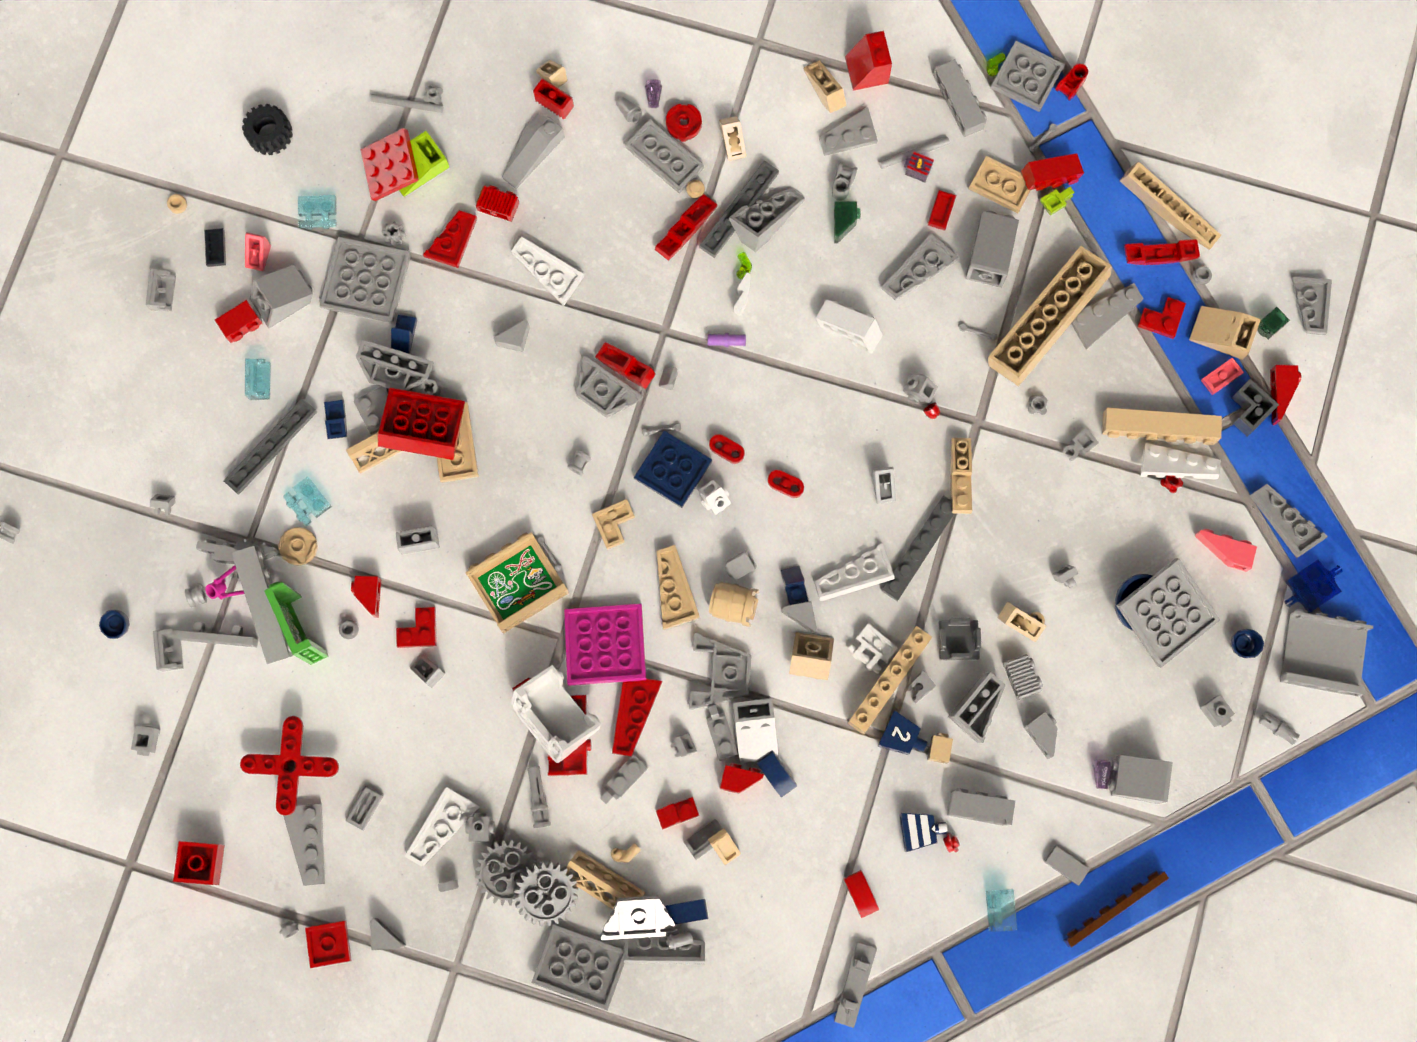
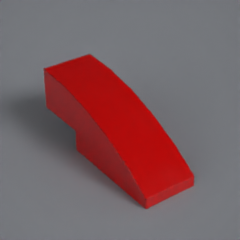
(625, 365)

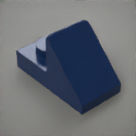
(403, 333)
(794, 585)

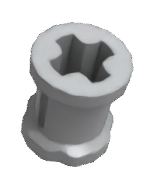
(579, 462)

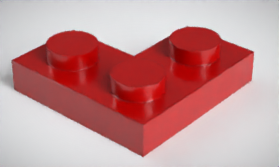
(1165, 322)
(423, 634)

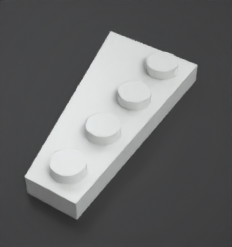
(550, 271)
(1167, 461)
(443, 822)

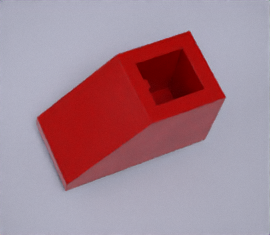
(738, 780)

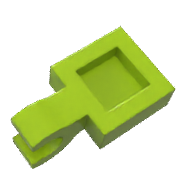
(1056, 201)

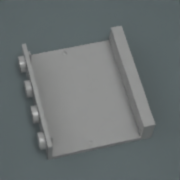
(1325, 653)

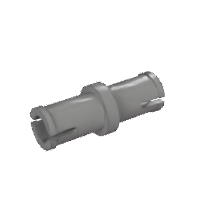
(1279, 728)

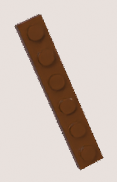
(1108, 913)

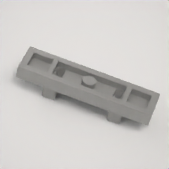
(198, 635)
(855, 985)

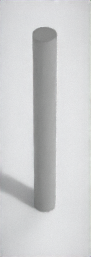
(406, 103)
(923, 149)

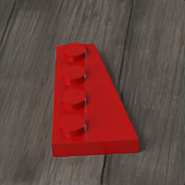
(634, 708)

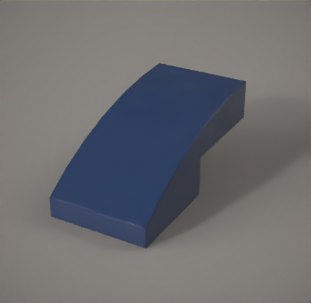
(335, 419)
(777, 774)
(688, 911)

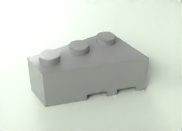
(978, 706)
(981, 807)

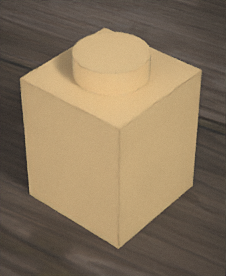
(940, 748)

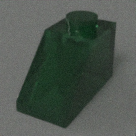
(845, 218)

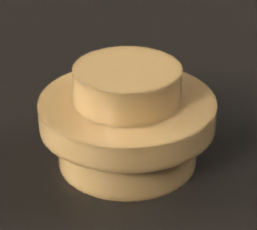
(695, 189)

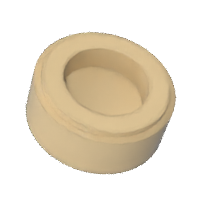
(177, 203)

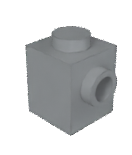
(740, 565)
(1218, 711)

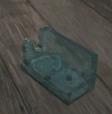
(257, 379)
(1001, 910)

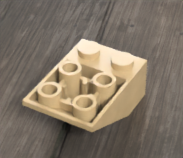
(1225, 331)

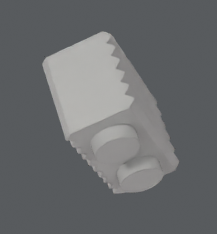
(417, 540)
(1022, 676)

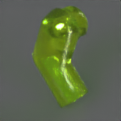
(992, 64)
(745, 267)

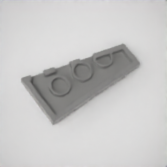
(923, 264)
(1104, 314)
(306, 837)
(655, 951)

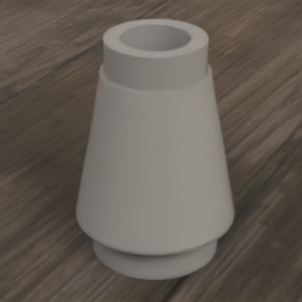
(629, 110)

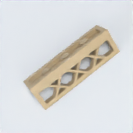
(366, 446)
(604, 880)

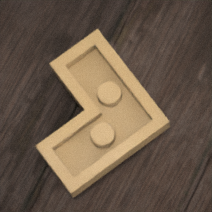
(608, 521)

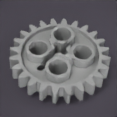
(500, 855)
(531, 883)

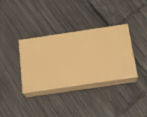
(724, 846)

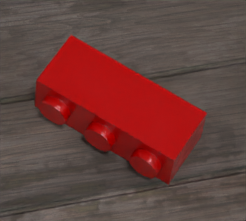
(1052, 172)

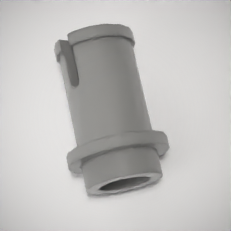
(679, 940)

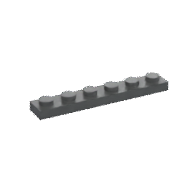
(748, 196)
(270, 446)
(919, 549)

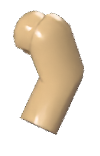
(625, 855)

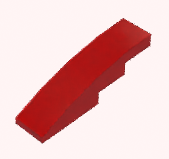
(686, 227)

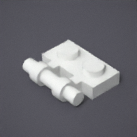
(877, 644)

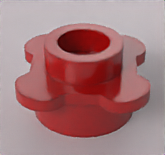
(1177, 482)
(951, 843)

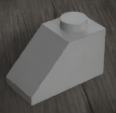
(1043, 733)

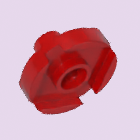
(684, 112)

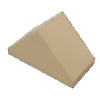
(553, 73)

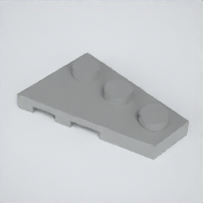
(850, 134)

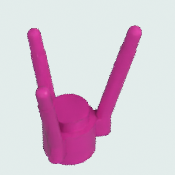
(218, 587)

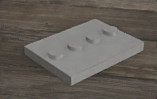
(579, 967)

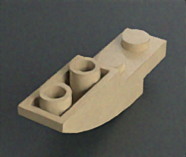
(961, 475)

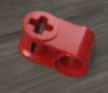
(1071, 83)

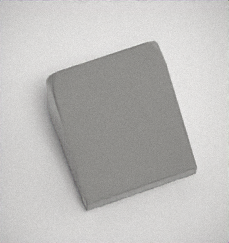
(668, 378)

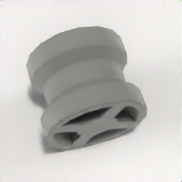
(8, 532)
(195, 595)

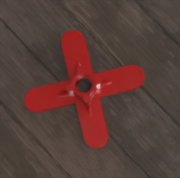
(278, 765)

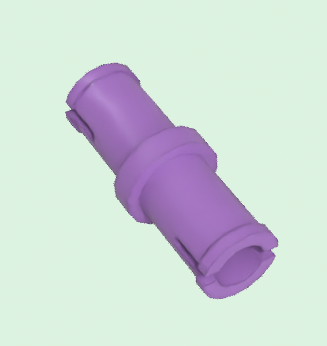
(726, 340)

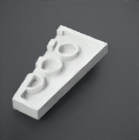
(856, 575)

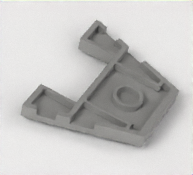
(729, 673)

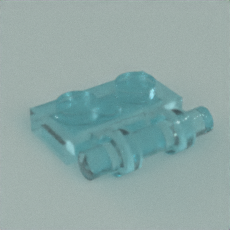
(317, 206)
(311, 496)

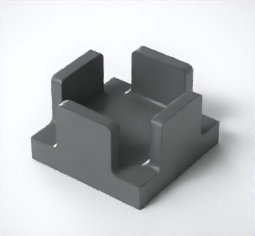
(959, 639)

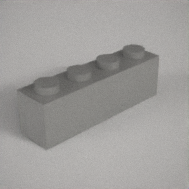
(960, 98)

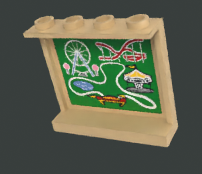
(516, 582)

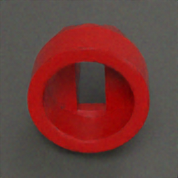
(932, 411)

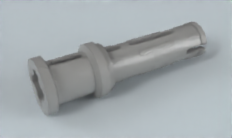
(539, 807)

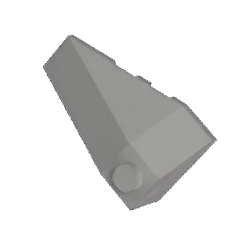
(535, 144)
(762, 220)

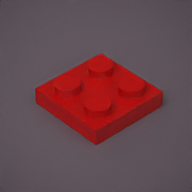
(328, 944)

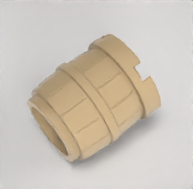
(733, 603)

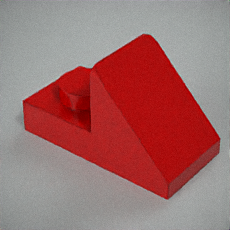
(677, 813)

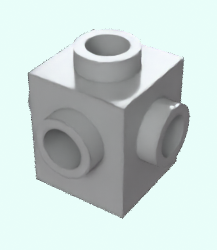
(920, 388)
(484, 834)

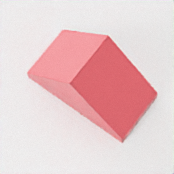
(256, 251)

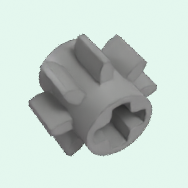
(397, 236)

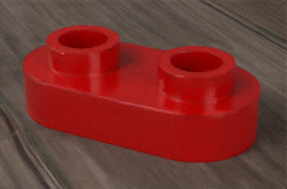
(727, 448)
(786, 483)

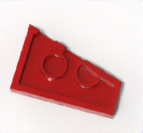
(453, 241)

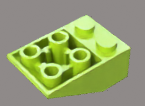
(428, 161)

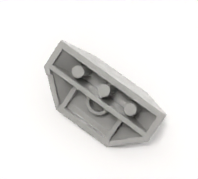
(392, 367)

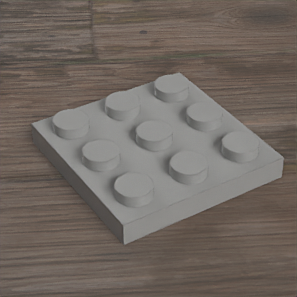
(1027, 76)

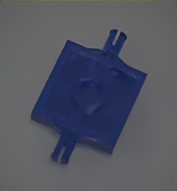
(1313, 586)

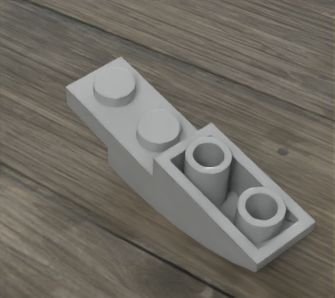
(223, 552)

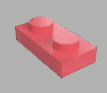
(1222, 376)

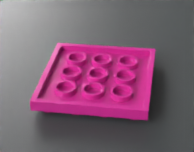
(604, 644)

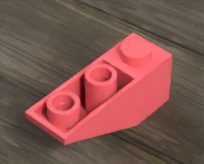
(1231, 552)

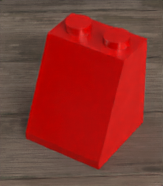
(869, 61)

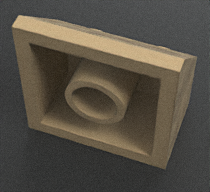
(811, 656)

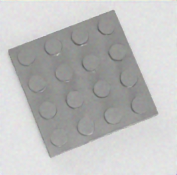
(365, 280)
(1168, 612)

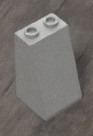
(992, 249)

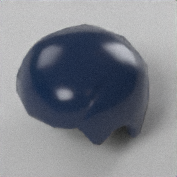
(114, 624)
(1247, 643)

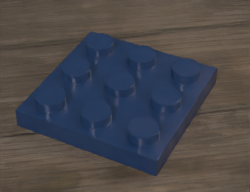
(673, 469)

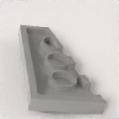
(1289, 524)

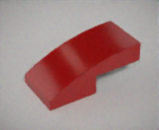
(861, 894)

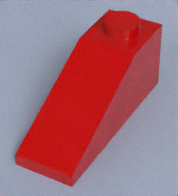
(1284, 382)

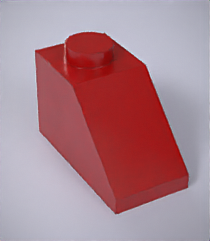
(368, 591)

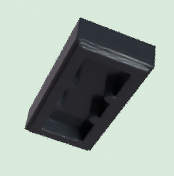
(215, 247)

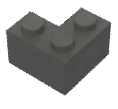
(1257, 407)

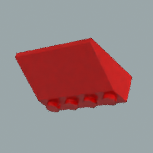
(421, 423)

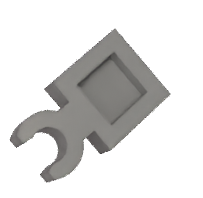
(1081, 443)

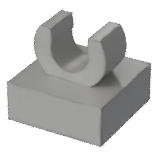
(162, 501)
(1065, 575)
(684, 745)

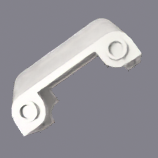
(553, 714)

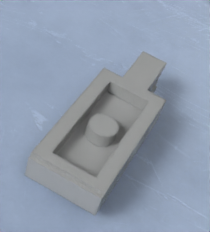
(721, 734)
(623, 779)

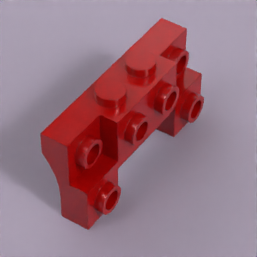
(576, 761)

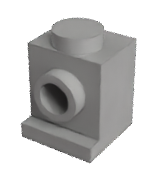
(139, 738)

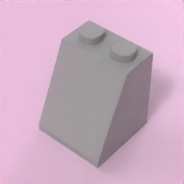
(280, 294)
(1141, 779)

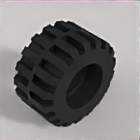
(259, 118)

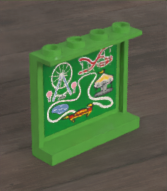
(280, 598)

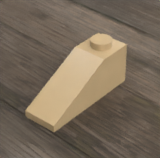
(826, 86)

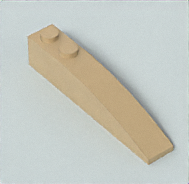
(1168, 205)

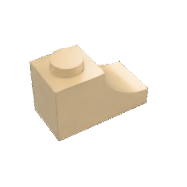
(732, 138)
(1021, 621)

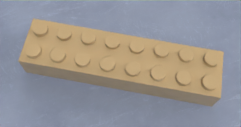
(1049, 316)

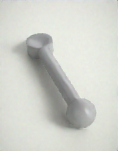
(1052, 128)
(963, 327)
(677, 427)
(541, 541)

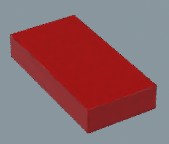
(942, 210)

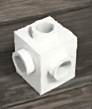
(714, 497)

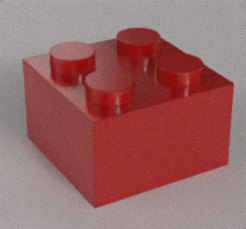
(198, 863)

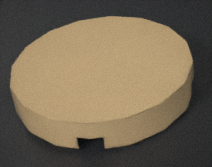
(298, 546)

